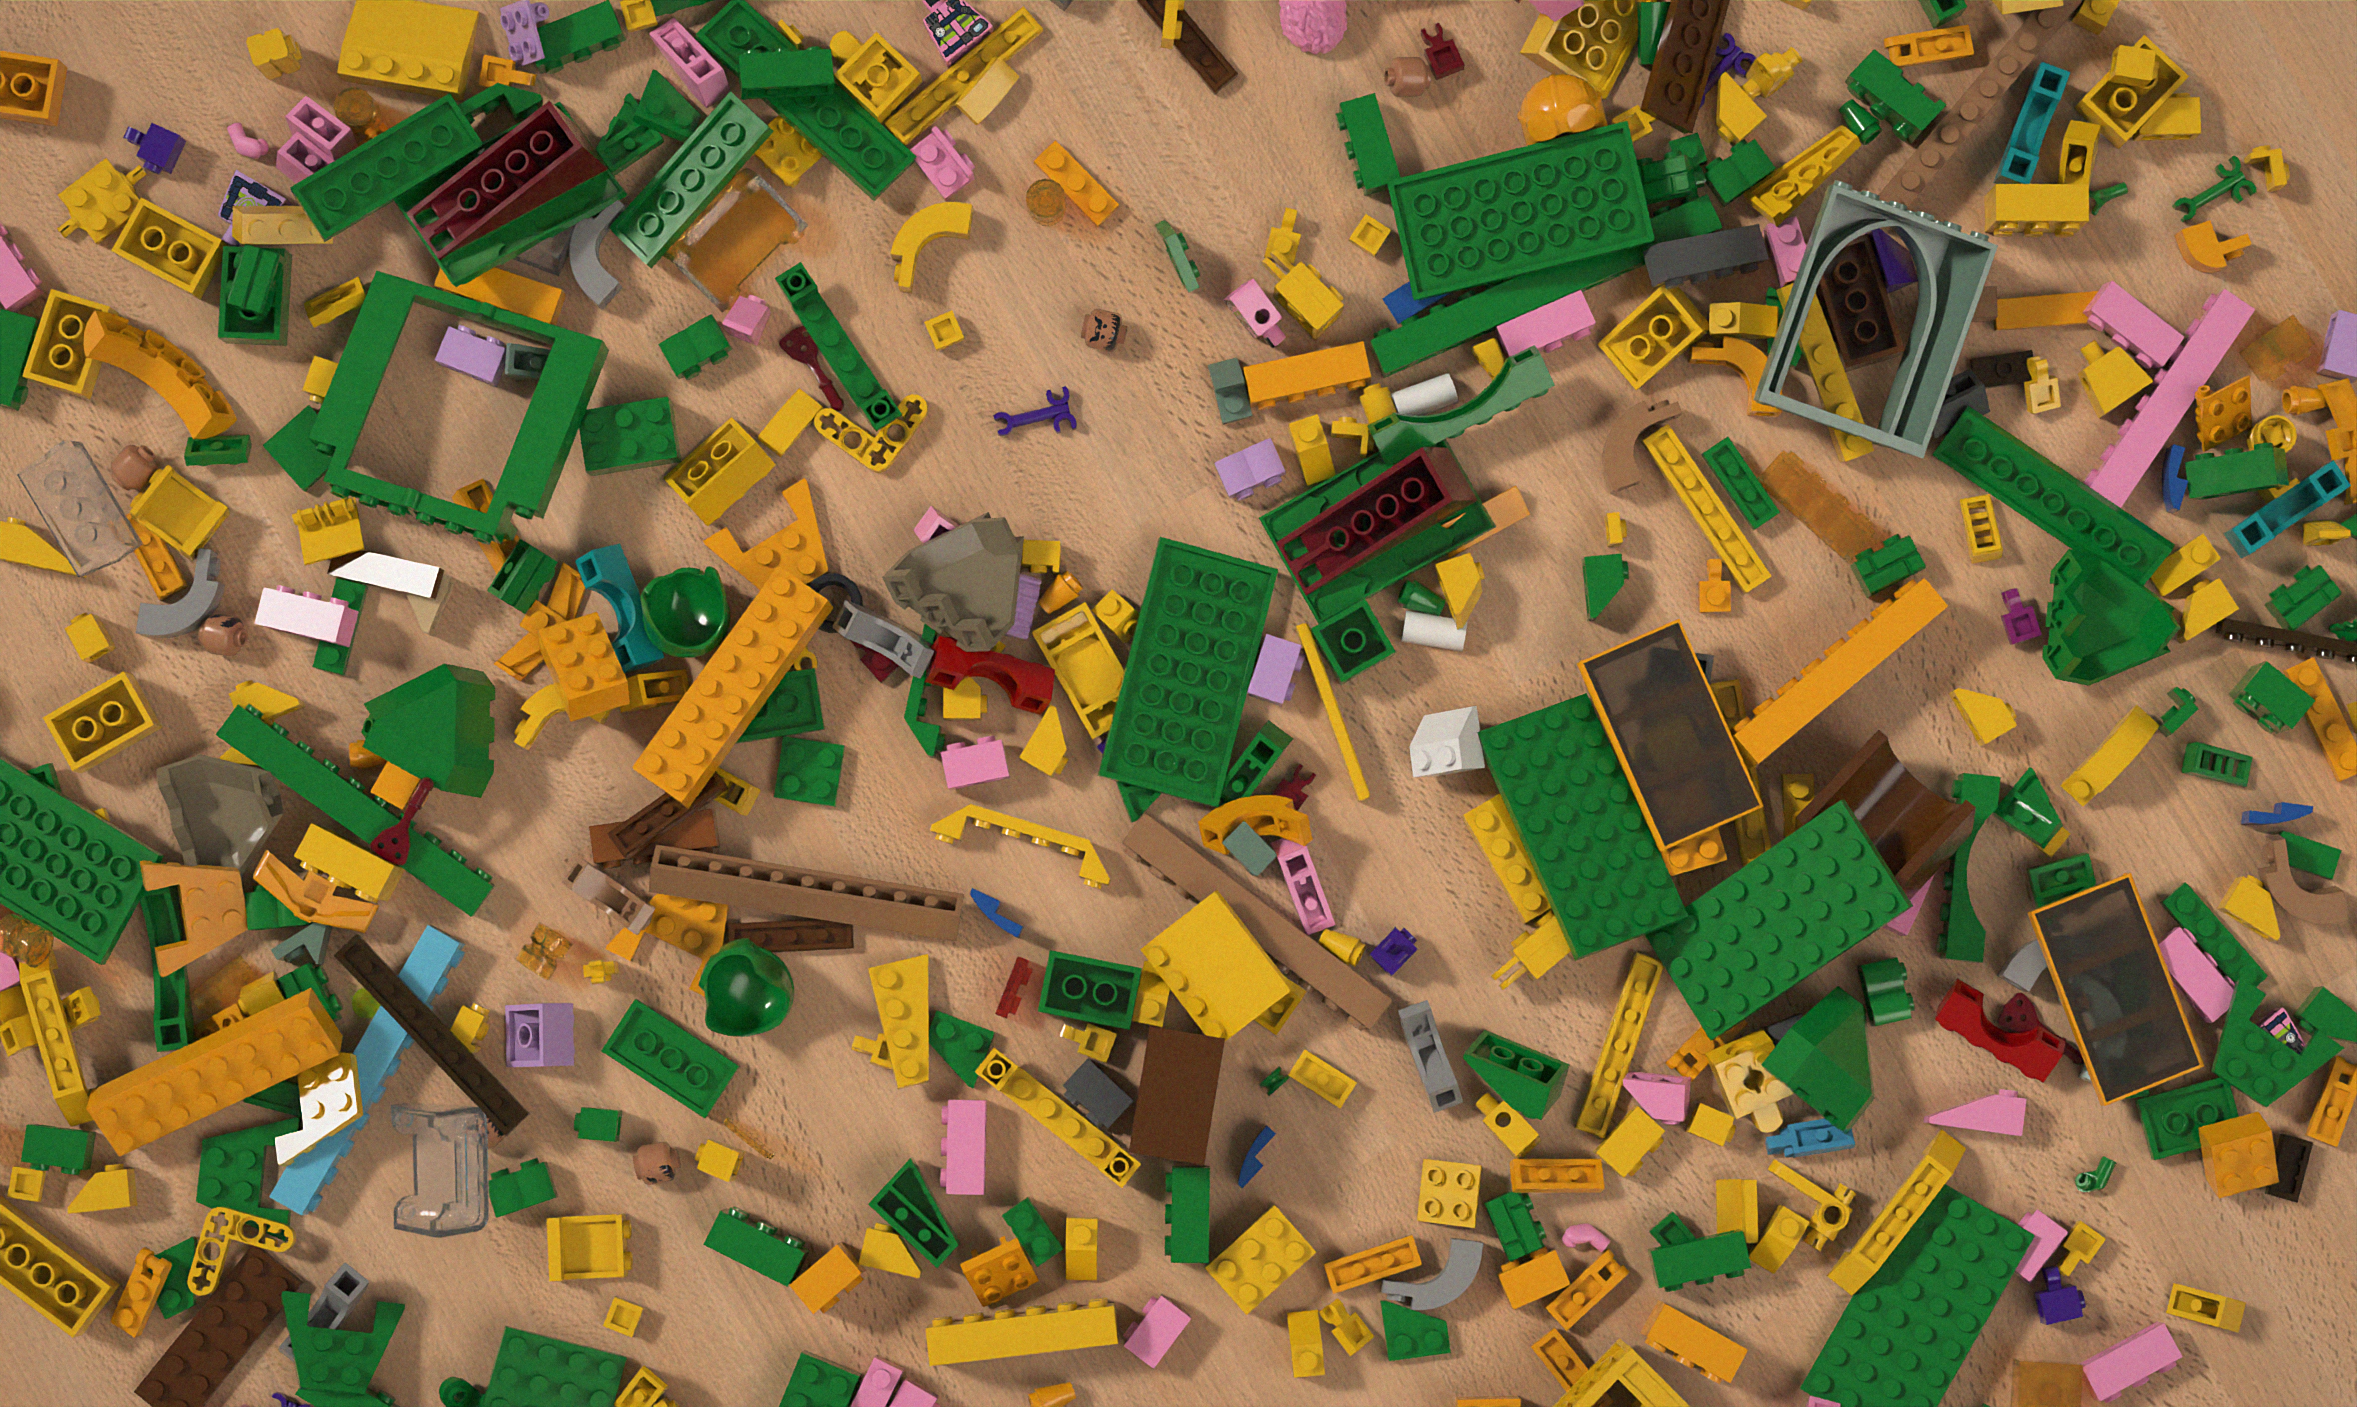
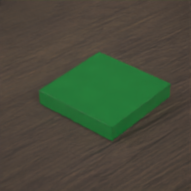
(297, 452)

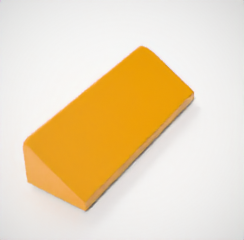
(478, 497)
(1504, 510)

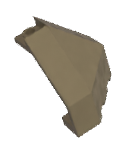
(963, 582)
(219, 810)

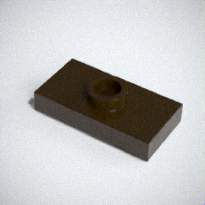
(2002, 369)
(2291, 1161)

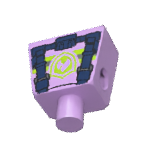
(245, 192)

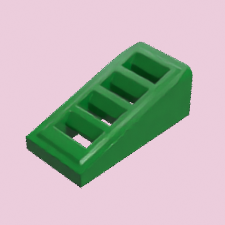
(2197, 760)

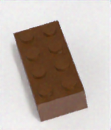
(1858, 307)

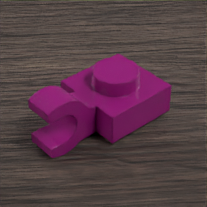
(2019, 622)

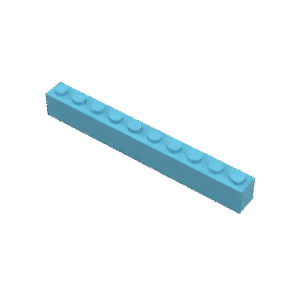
(376, 1060)

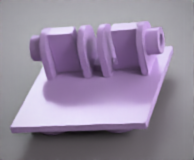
(520, 26)

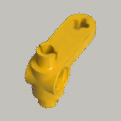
(1770, 73)
(1820, 1229)

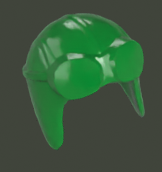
(686, 612)
(745, 989)

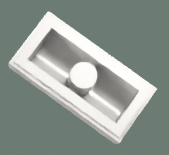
(1426, 396)
(1433, 631)

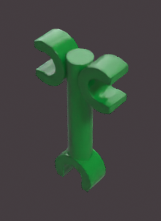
(2232, 180)

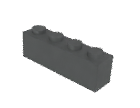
(1705, 256)

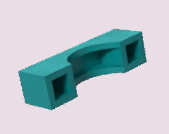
(2031, 125)
(2287, 509)
(609, 574)

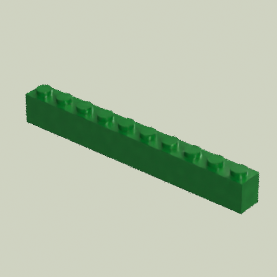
(352, 807)

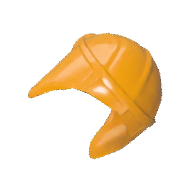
(1560, 106)

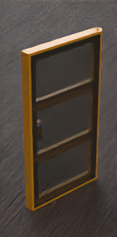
(1669, 735)
(2116, 989)

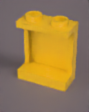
(178, 512)
(588, 1247)

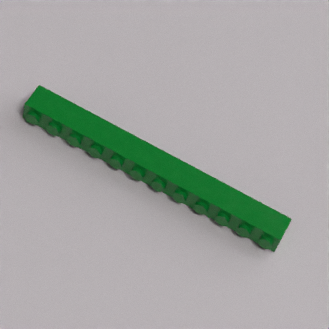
(1507, 300)

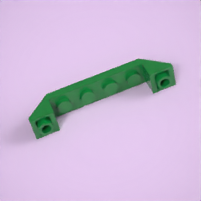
(518, 102)
(837, 348)
(927, 734)

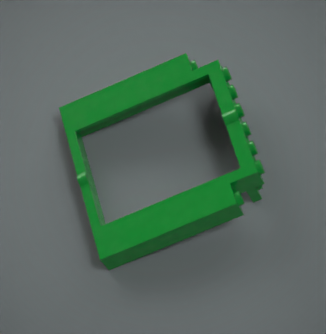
(540, 443)

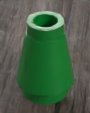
(1860, 122)
(1420, 598)

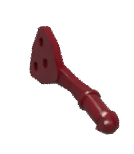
(809, 358)
(401, 830)
(2031, 1021)

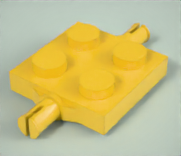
(101, 200)

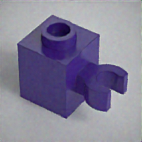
(158, 147)
(1394, 950)
(2057, 1301)

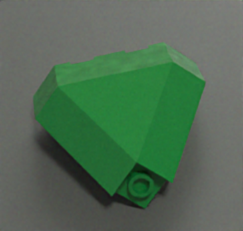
(2102, 621)
(437, 728)
(1828, 1060)

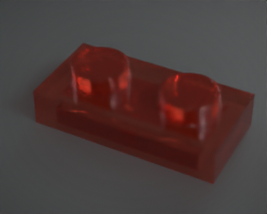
(1010, 1001)

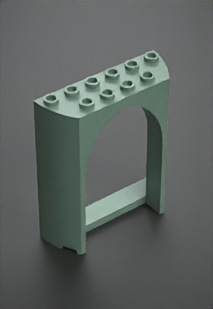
(1950, 283)

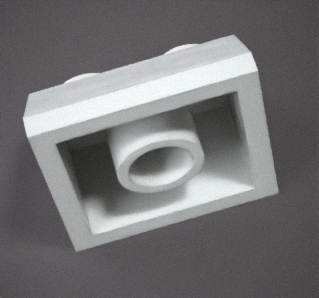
(1447, 743)

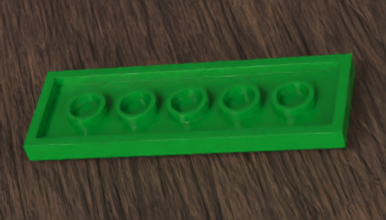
(386, 167)
(691, 179)

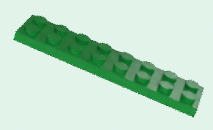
(828, 122)
(2050, 496)

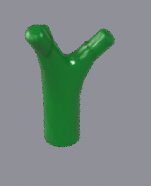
(2104, 195)

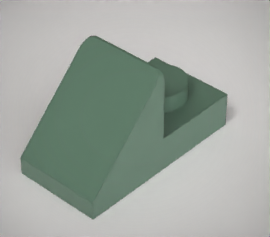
(525, 361)
(1230, 390)
(1249, 849)
(313, 937)

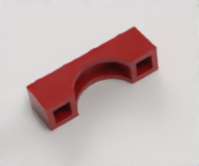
(1025, 682)
(2031, 1051)

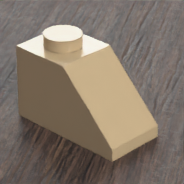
(429, 610)

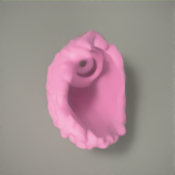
(1313, 23)

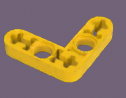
(869, 443)
(232, 1231)

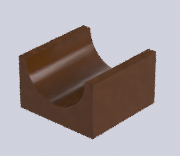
(1899, 814)
(1176, 1095)

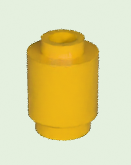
(1377, 402)

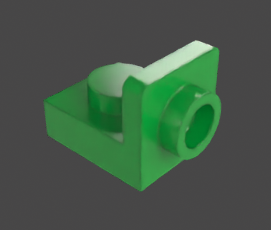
(2174, 717)

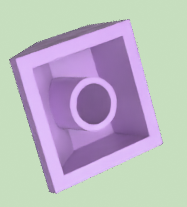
(539, 1035)

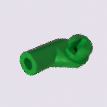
(2095, 1179)

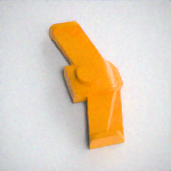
(2343, 440)
(561, 607)
(313, 896)

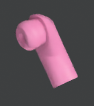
(245, 145)
(1585, 1233)

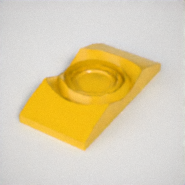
(1083, 666)

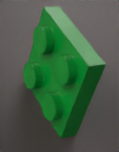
(809, 771)

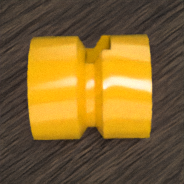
(2274, 430)

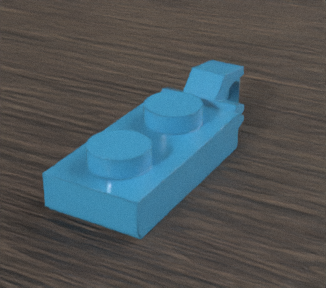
(1809, 1139)

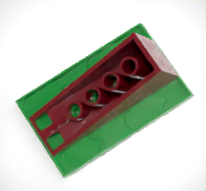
(510, 194)
(1375, 526)

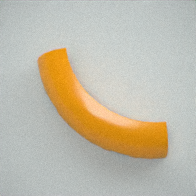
(163, 369)

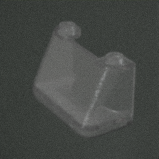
(447, 1169)

